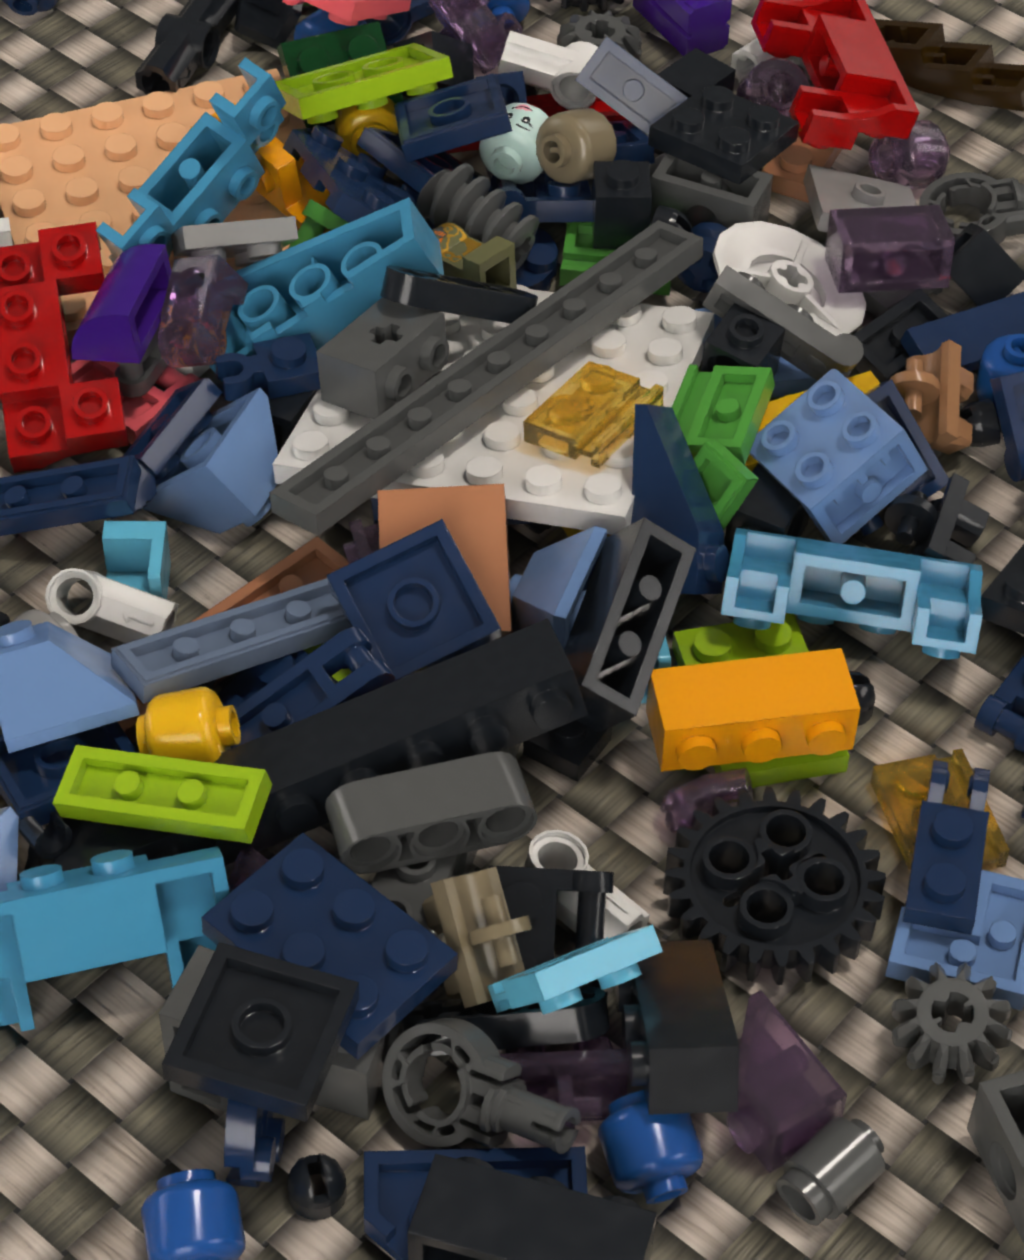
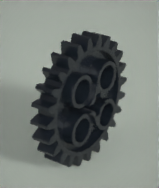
(774, 884)

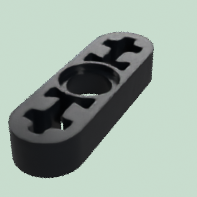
(455, 295)
(522, 1025)

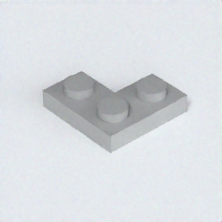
(243, 240)

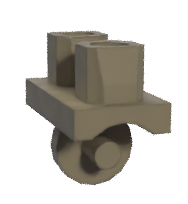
(478, 928)

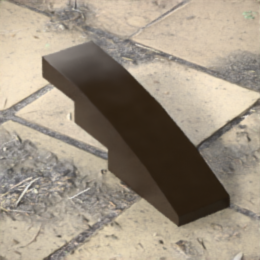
(952, 68)

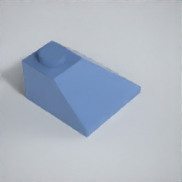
(223, 469)
(556, 582)
(56, 685)

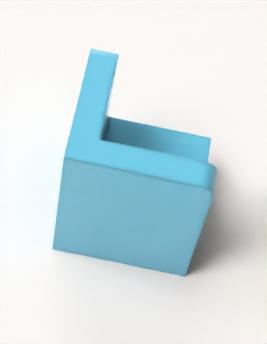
(138, 554)

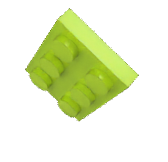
(364, 82)
(735, 642)

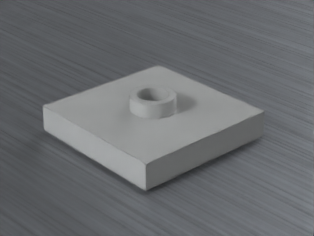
(837, 189)

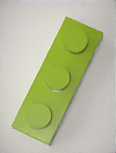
(163, 793)

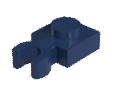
(277, 365)

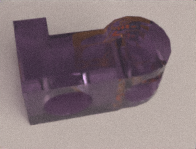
(198, 310)

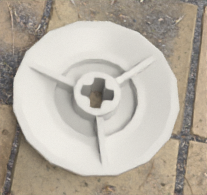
(791, 270)

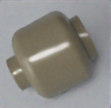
(578, 141)

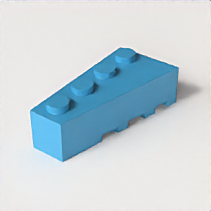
(330, 278)

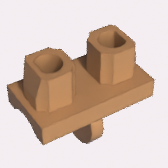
(933, 393)

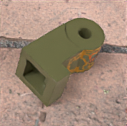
(475, 260)

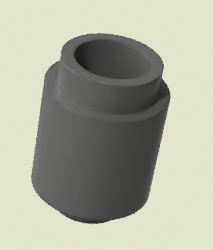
(831, 1170)

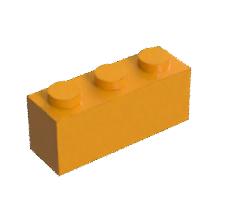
(752, 710)

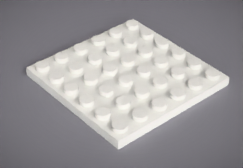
(538, 483)

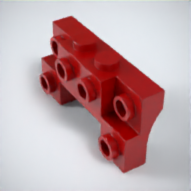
(849, 67)
(41, 404)

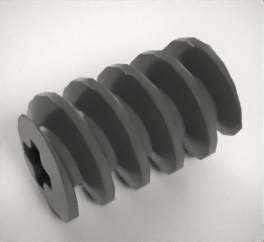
(459, 200)

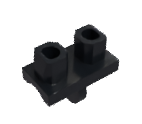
(937, 521)

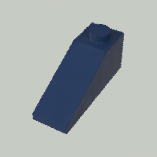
(674, 496)

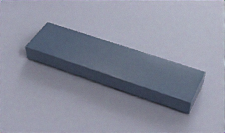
(229, 641)

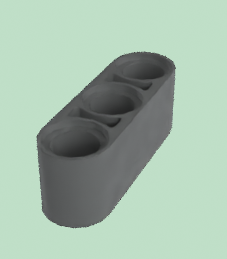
(430, 812)

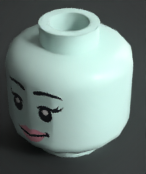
(513, 154)

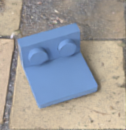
(838, 455)

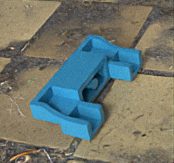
(207, 168)
(854, 585)
(102, 917)

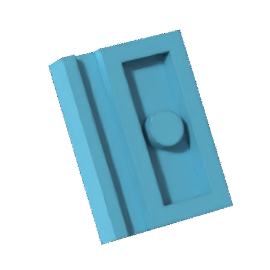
(558, 980)

